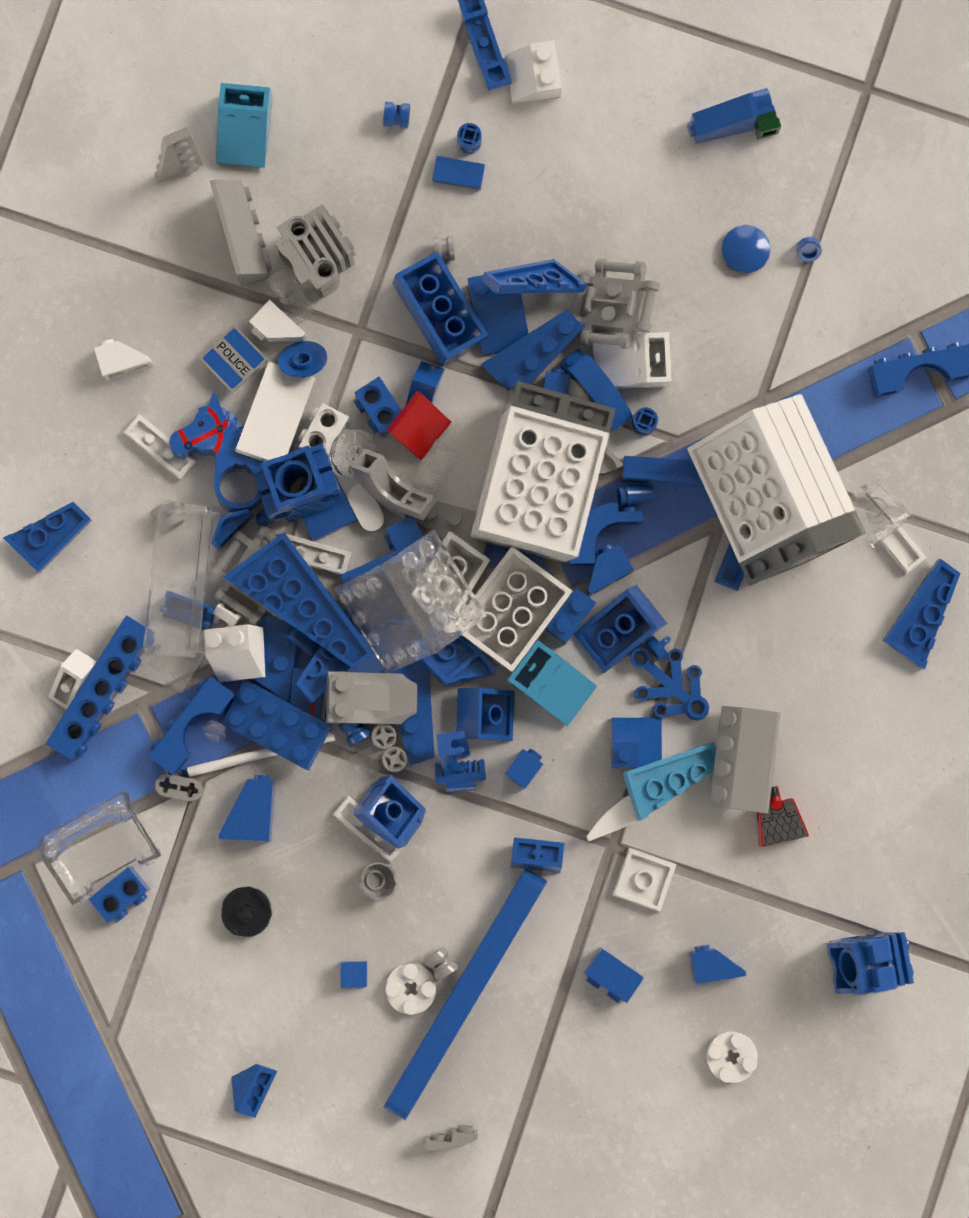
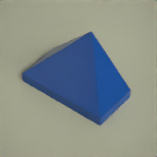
(251, 1088)

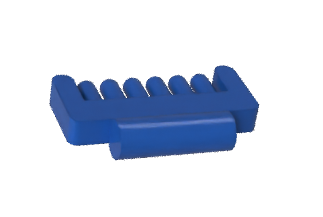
(461, 781)

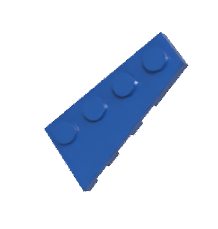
(535, 277)

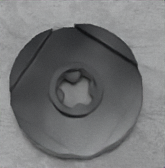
(232, 909)

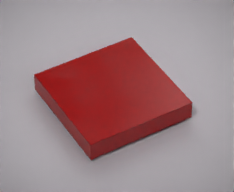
(419, 425)

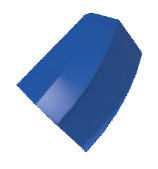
(390, 811)

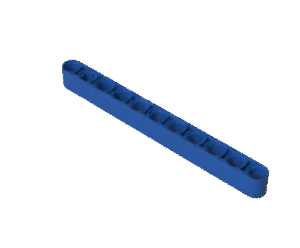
(465, 994)

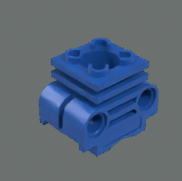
(278, 475)
(870, 963)

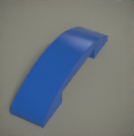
(484, 43)

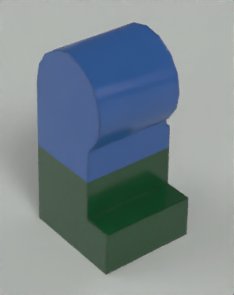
(767, 121)

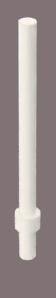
(239, 759)

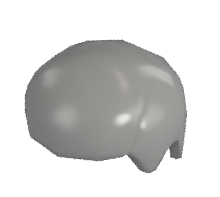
(378, 881)

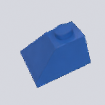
(635, 741)

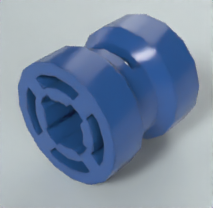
(396, 114)
(470, 143)
(641, 421)
(355, 732)

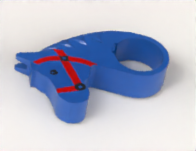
(216, 434)

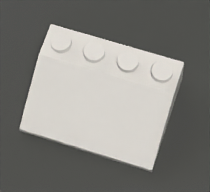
(518, 607)

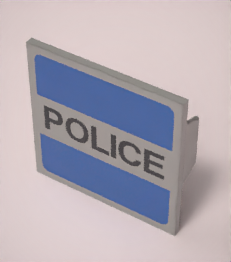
(233, 358)

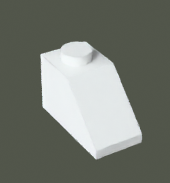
(275, 326)
(119, 359)
(70, 678)

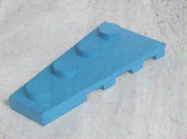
(664, 779)

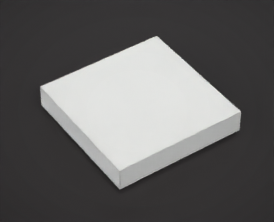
(644, 879)

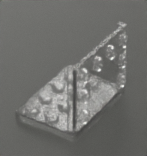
(411, 603)

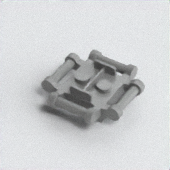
(615, 303)
(217, 570)

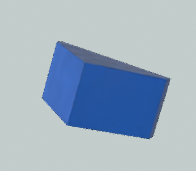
(426, 381)

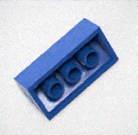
(439, 308)

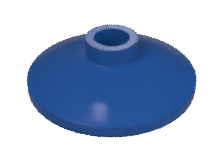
(302, 359)

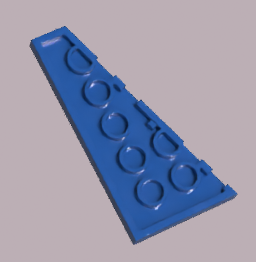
(290, 589)

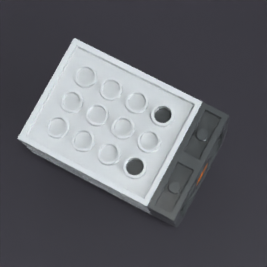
(542, 472)
(775, 489)

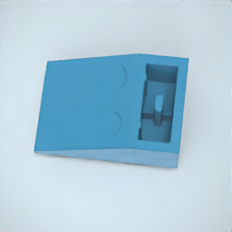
(243, 125)
(552, 683)

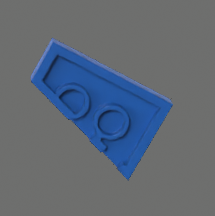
(48, 536)

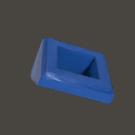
(353, 974)

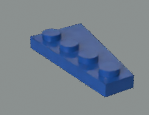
(534, 352)
(919, 621)
(314, 677)
(418, 728)

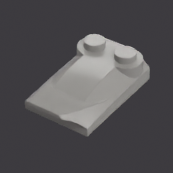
(369, 698)

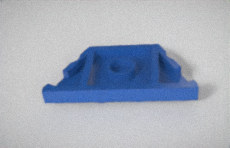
(278, 655)
(459, 663)

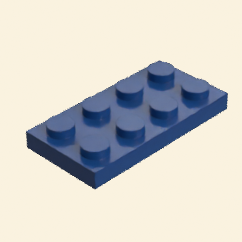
(277, 725)

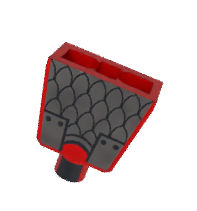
(782, 821)

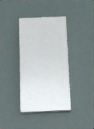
(274, 414)

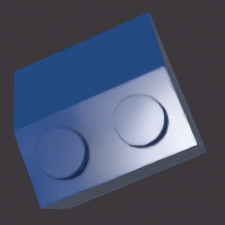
(485, 713)

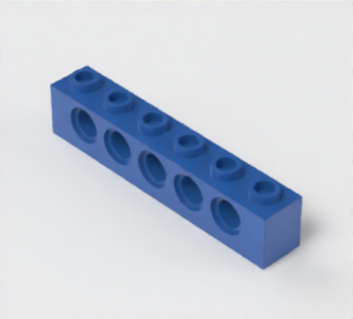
(61, 738)

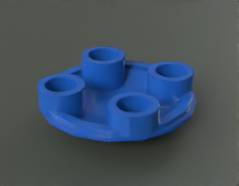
(745, 249)

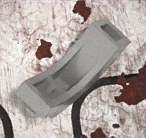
(387, 489)

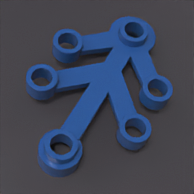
(672, 687)

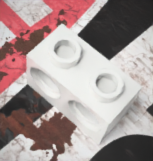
(316, 428)

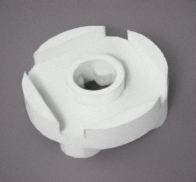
(396, 988)
(746, 1060)

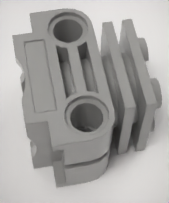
(315, 252)

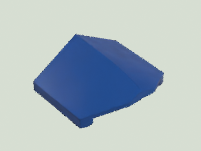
(228, 525)

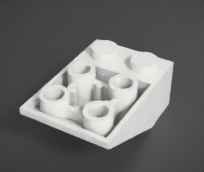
(641, 366)

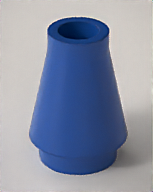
(631, 495)

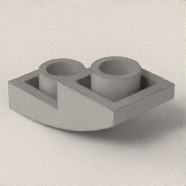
(460, 1137)

